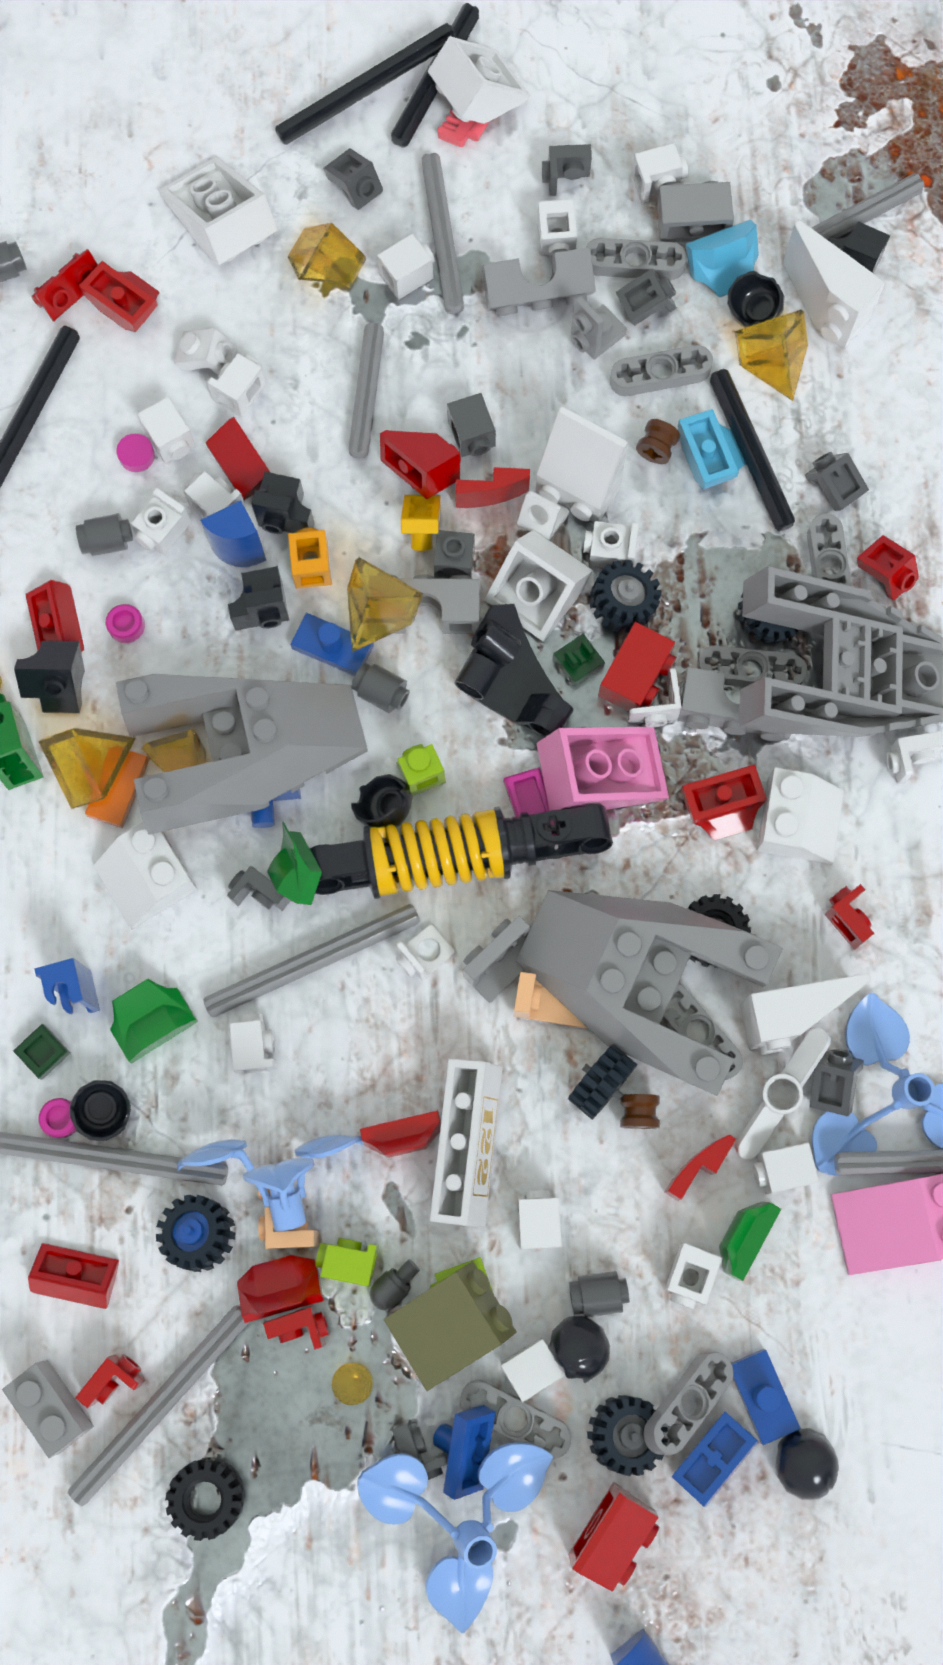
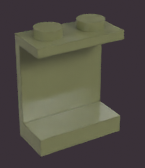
(450, 1325)

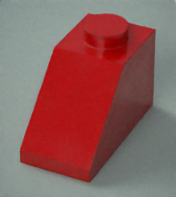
(421, 460)

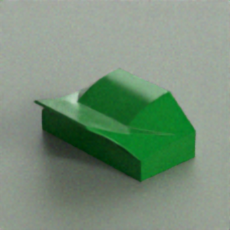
(295, 869)
(148, 1018)
(746, 1238)

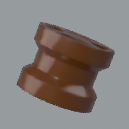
(658, 441)
(640, 1111)

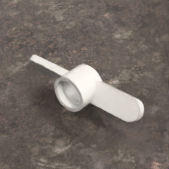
(768, 1115)

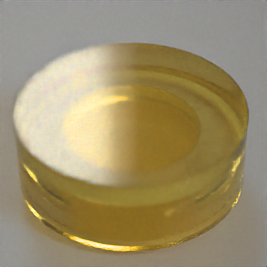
(352, 1383)

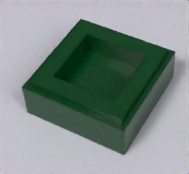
(41, 1051)

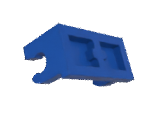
(71, 981)
(715, 1459)

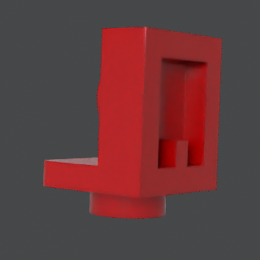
(890, 565)
(849, 922)
(290, 1326)
(103, 1384)

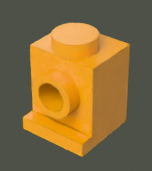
(309, 572)

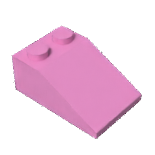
(601, 767)
(891, 1224)

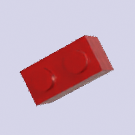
(637, 668)

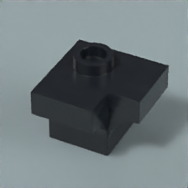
(864, 245)
(280, 506)
(261, 601)
(53, 676)

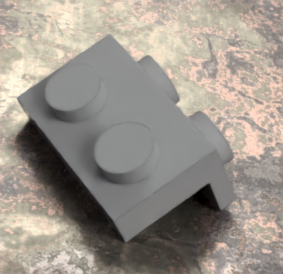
(496, 966)

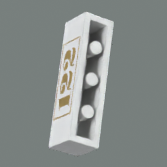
(466, 1143)

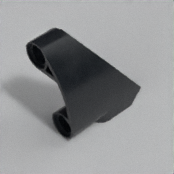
(508, 676)

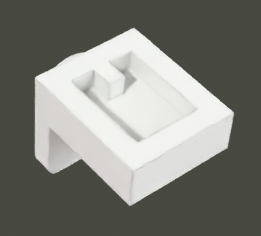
(917, 748)

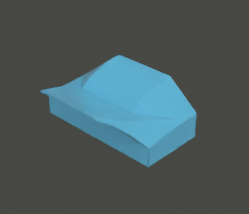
(723, 256)
(709, 449)

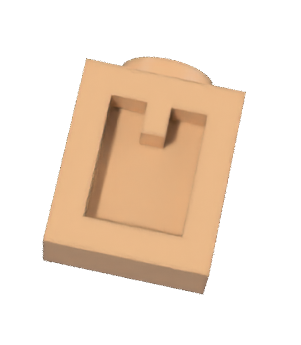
(538, 1004)
(285, 1239)

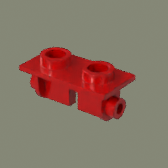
(63, 290)

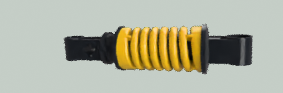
(478, 844)

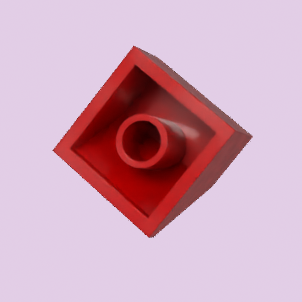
(613, 1538)

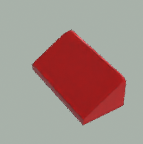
(237, 458)
(53, 613)
(73, 1275)

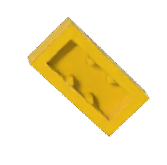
(420, 520)

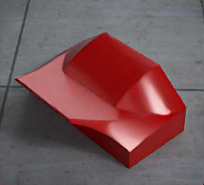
(120, 296)
(725, 802)
(402, 1135)
(279, 1287)

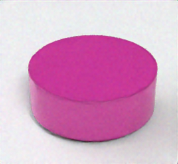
(135, 452)
(125, 623)
(55, 1118)

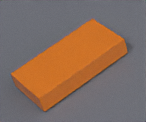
(117, 803)

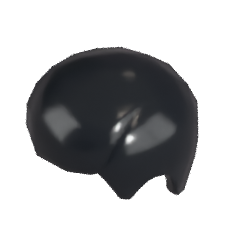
(755, 299)
(383, 802)
(100, 1110)
(580, 1347)
(806, 1464)

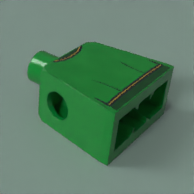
(17, 754)

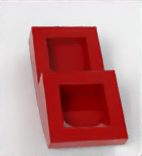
(506, 485)
(707, 1159)

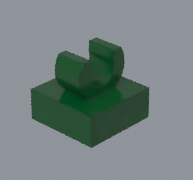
(578, 660)

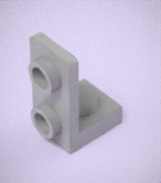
(594, 329)

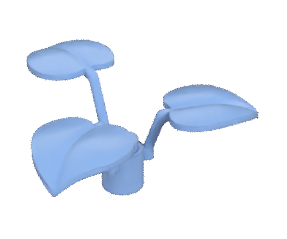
(875, 1035)
(285, 1199)
(460, 1584)

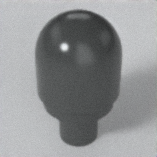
(393, 1286)

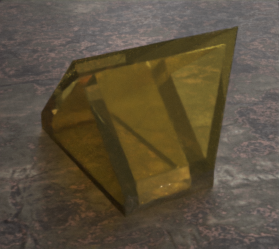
(326, 256)
(775, 350)
(378, 604)
(176, 751)
(85, 762)

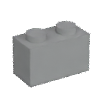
(693, 210)
(47, 1408)

